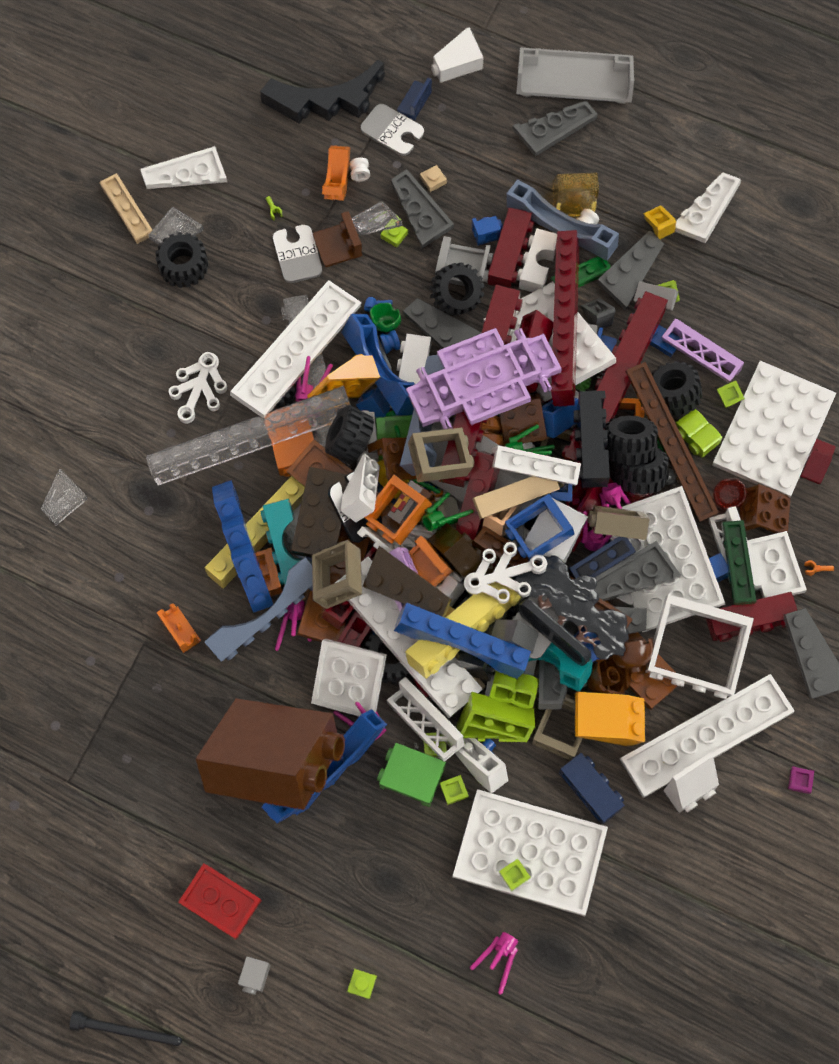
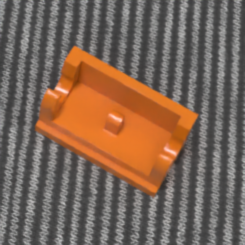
(269, 571)
(179, 628)

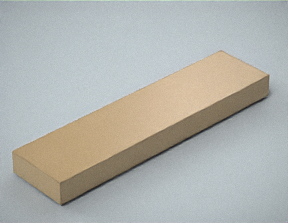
(126, 208)
(513, 495)

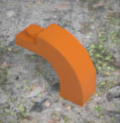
(337, 173)

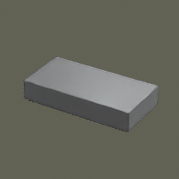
(664, 292)

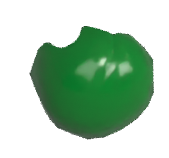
(385, 317)

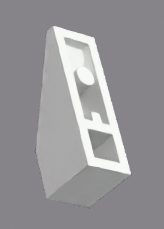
(482, 764)

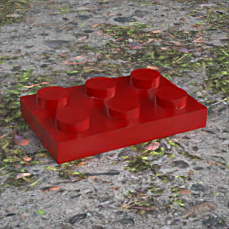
(220, 901)

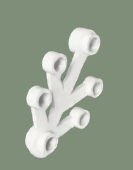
(198, 384)
(502, 575)

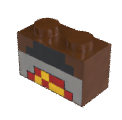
(405, 505)

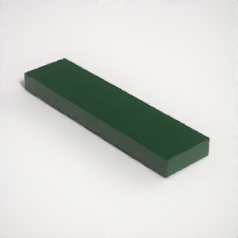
(738, 562)

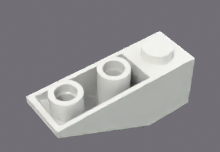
(361, 491)

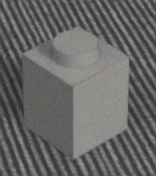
(253, 975)

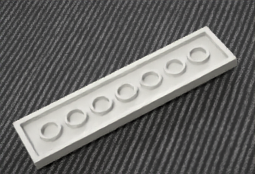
(286, 357)
(448, 686)
(708, 732)

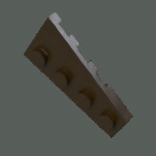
(399, 582)

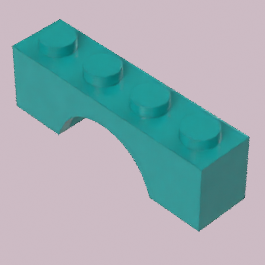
(278, 517)
(571, 673)

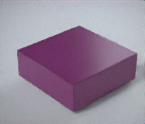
(801, 780)

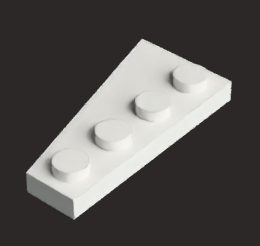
(187, 170)
(707, 210)

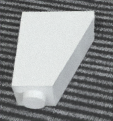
(458, 57)

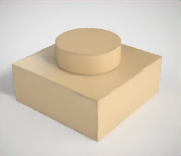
(433, 178)

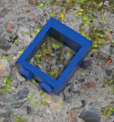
(545, 503)

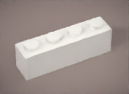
(415, 353)

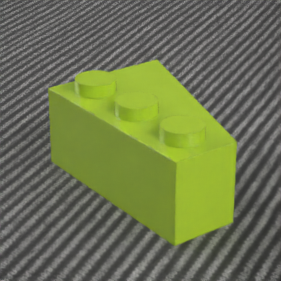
(495, 720)

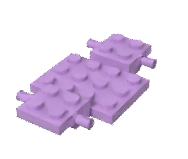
(483, 378)

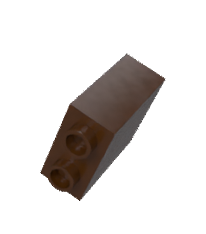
(270, 753)

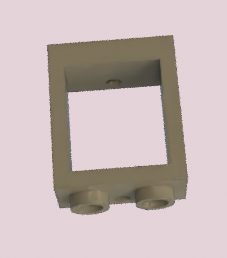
(420, 460)
(618, 522)
(344, 590)
(553, 745)

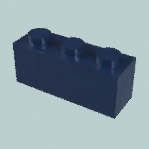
(604, 558)
(592, 788)

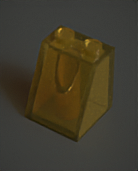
(575, 192)

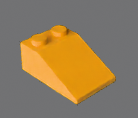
(355, 375)
(610, 718)

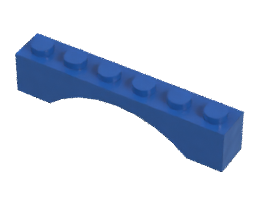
(363, 339)
(432, 627)

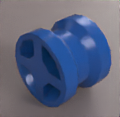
(390, 341)

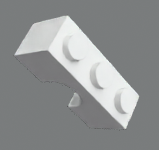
(541, 246)

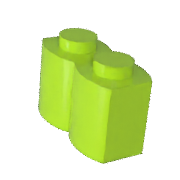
(698, 433)
(518, 691)

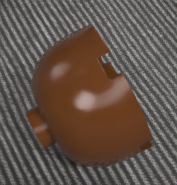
(636, 655)
(608, 677)

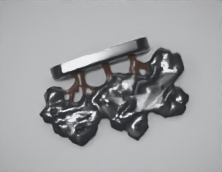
(574, 602)

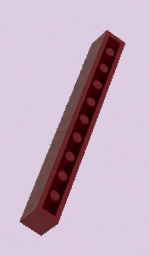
(502, 317)
(565, 317)
(628, 354)

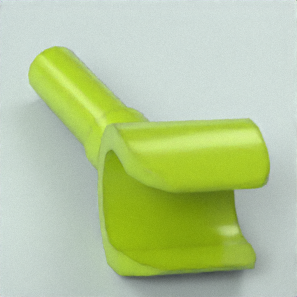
(274, 209)

